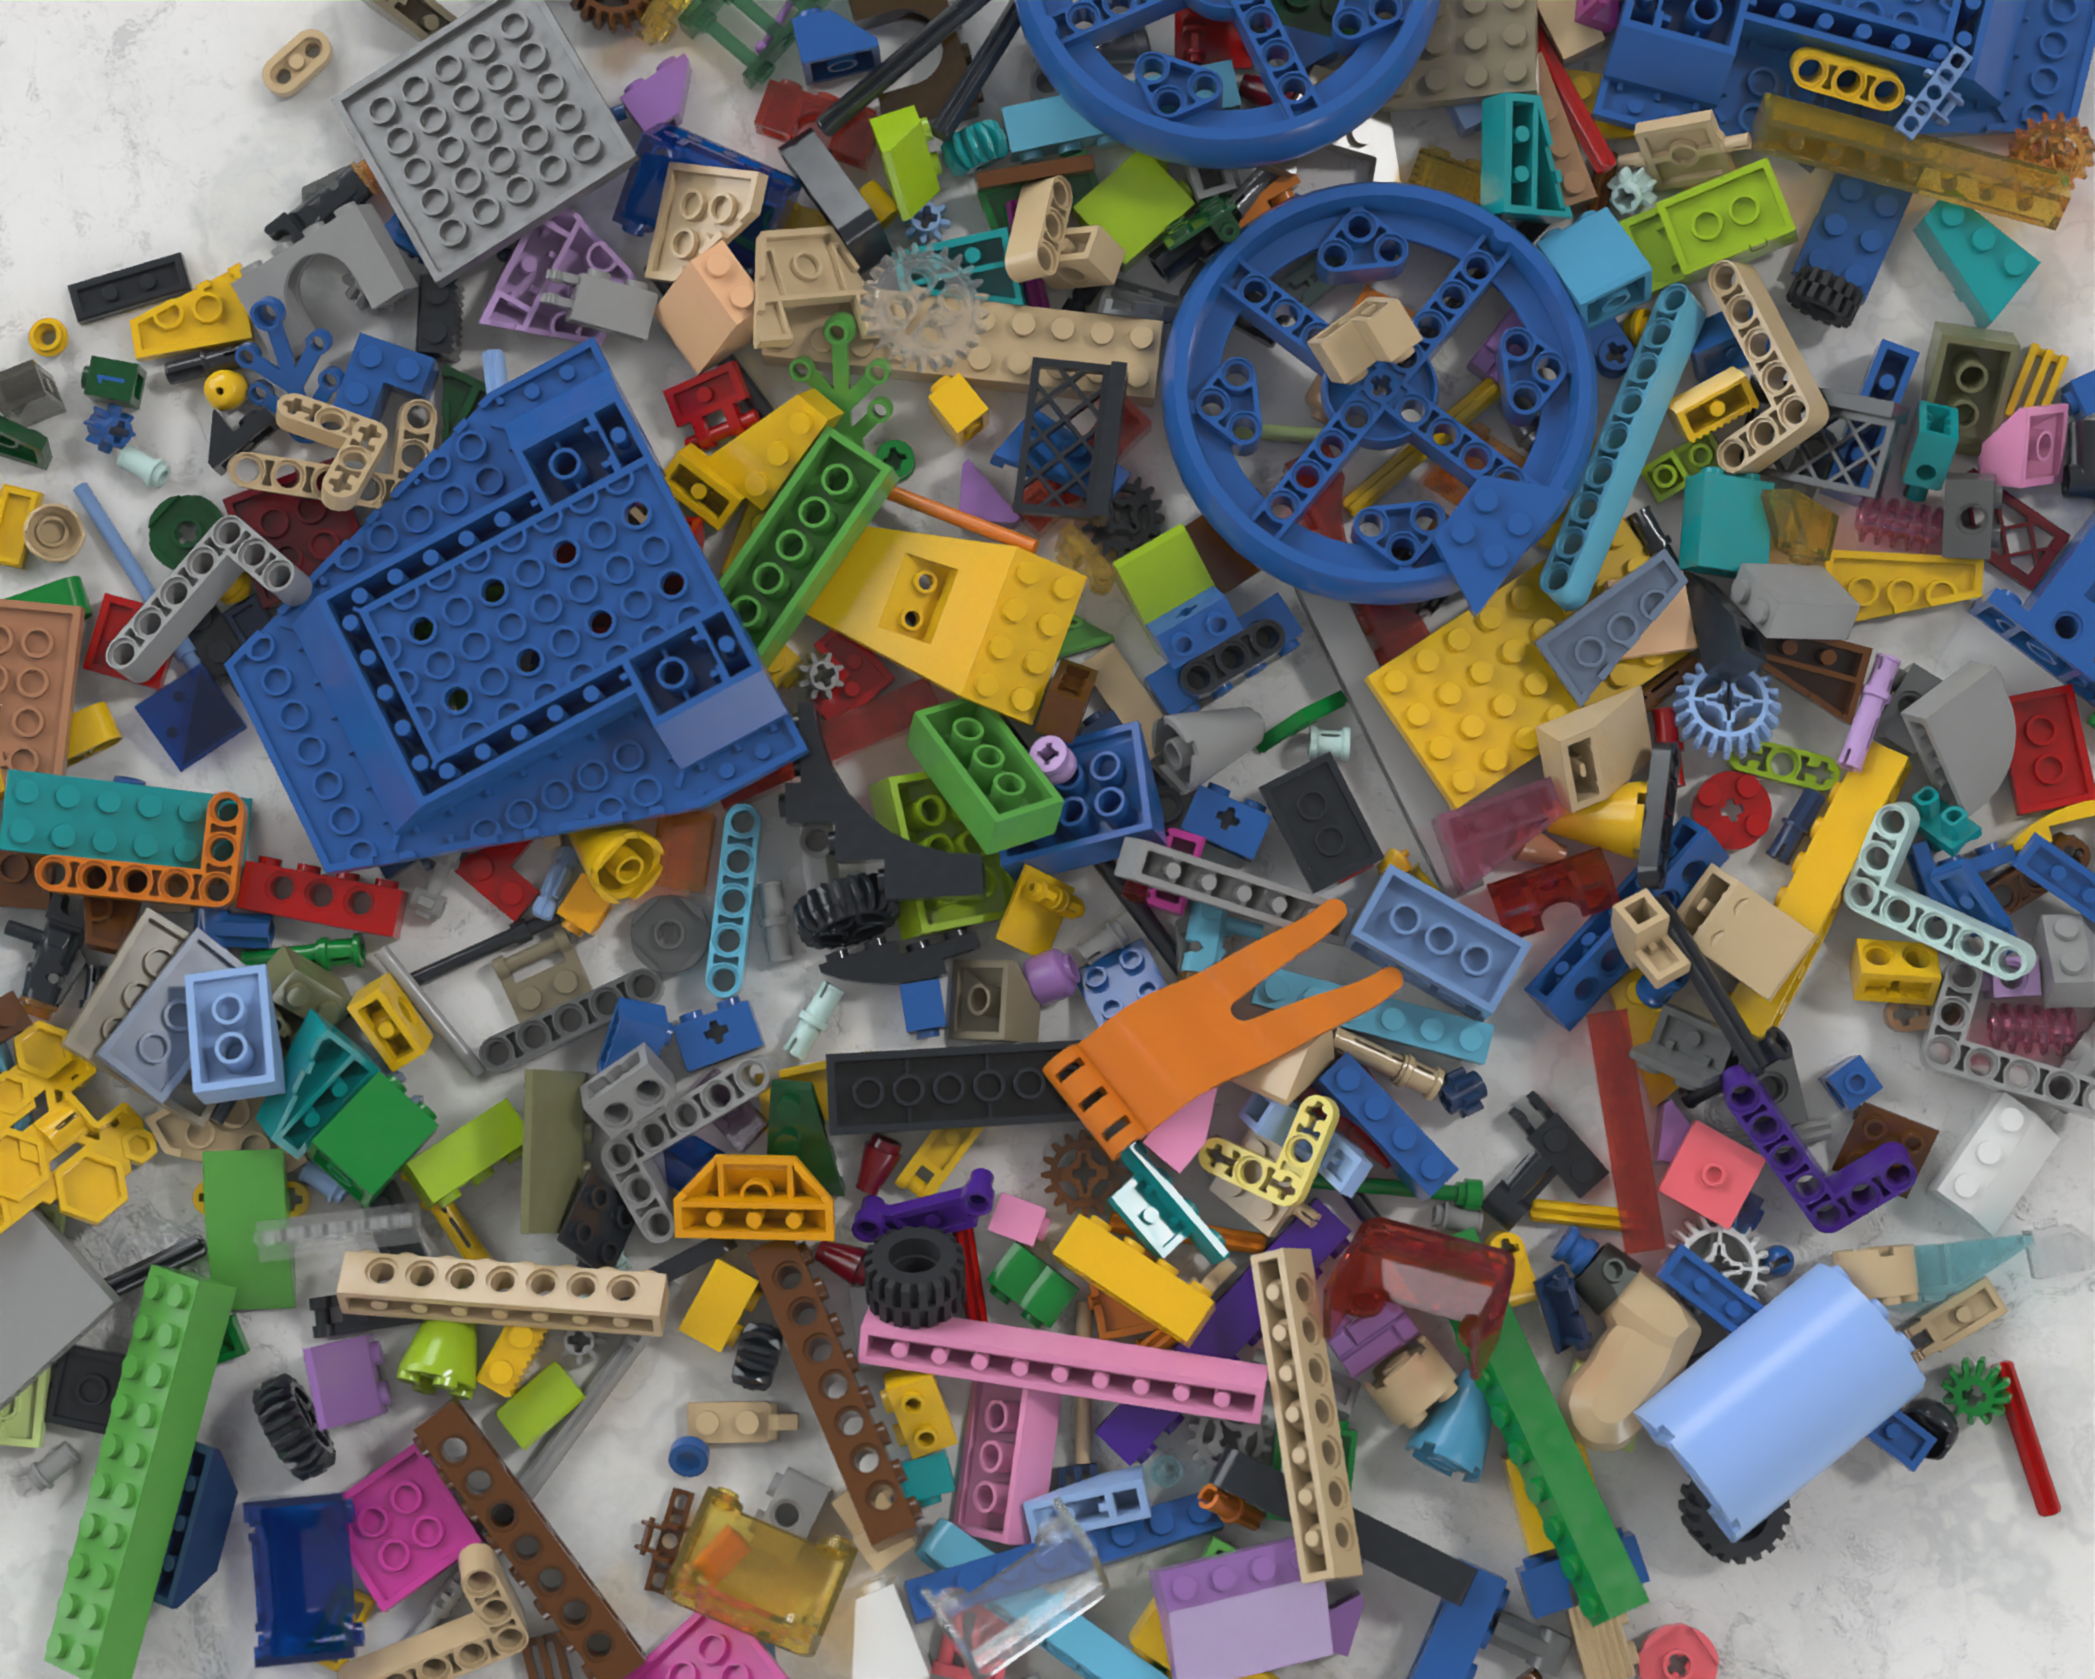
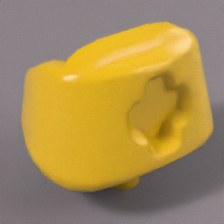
(1396, 858)

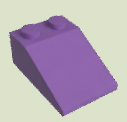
(347, 1381)

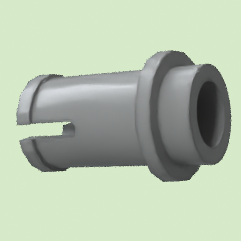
(1103, 942)
(1455, 1218)
(53, 1466)

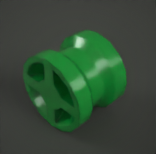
(903, 467)

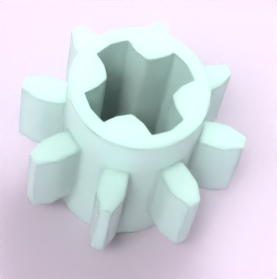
(1632, 191)

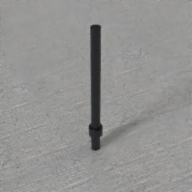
(519, 932)

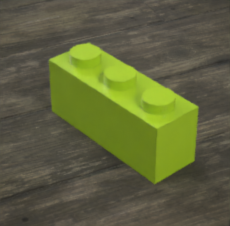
(467, 1155)

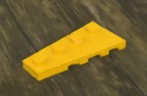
(1904, 581)

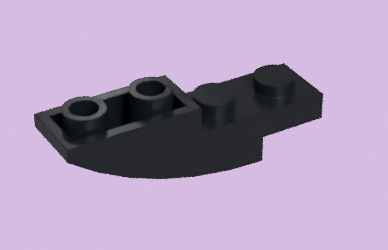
(884, 965)

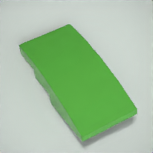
(238, 1192)

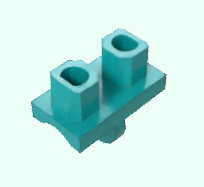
(1942, 824)

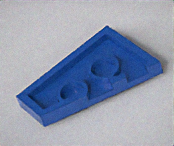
(1010, 450)

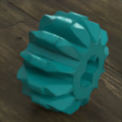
(975, 148)

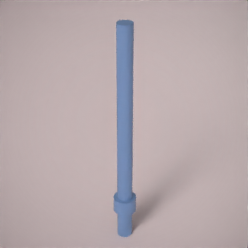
(186, 651)

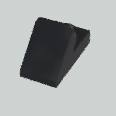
(226, 442)

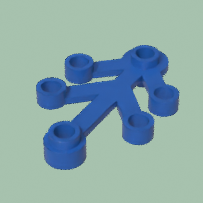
(288, 375)

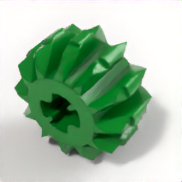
(1991, 1386)

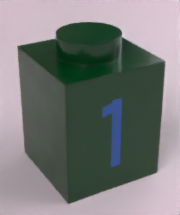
(114, 382)

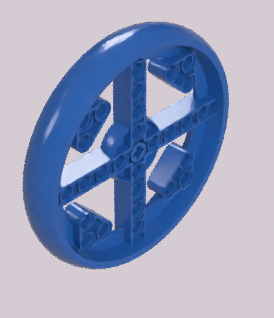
(1199, 130)
(1392, 217)

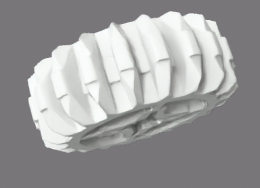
(1716, 1247)

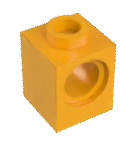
(583, 908)

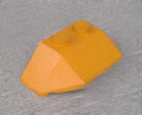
(754, 1200)

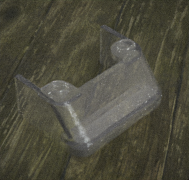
(1024, 1599)

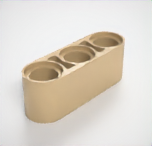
(1038, 229)

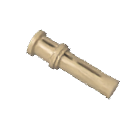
(1401, 1068)

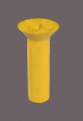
(1420, 875)

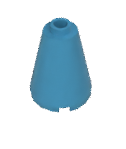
(1455, 1432)

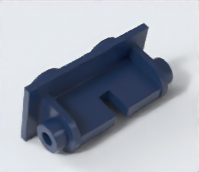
(1560, 1310)

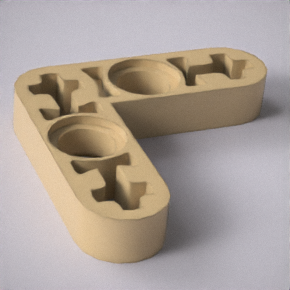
(347, 440)

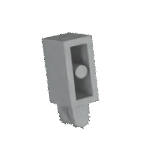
(605, 304)

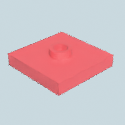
(1711, 1174)

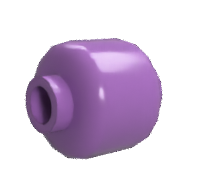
(1051, 976)

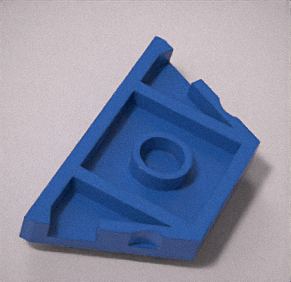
(1492, 533)

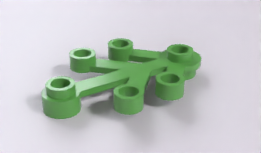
(842, 393)

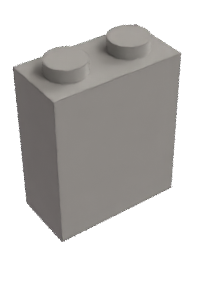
(1794, 601)

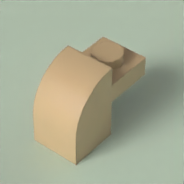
(1643, 940)

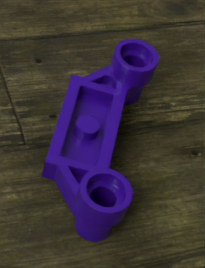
(946, 1210)

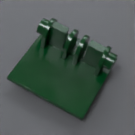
(1213, 213)

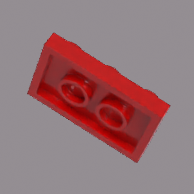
(2050, 752)

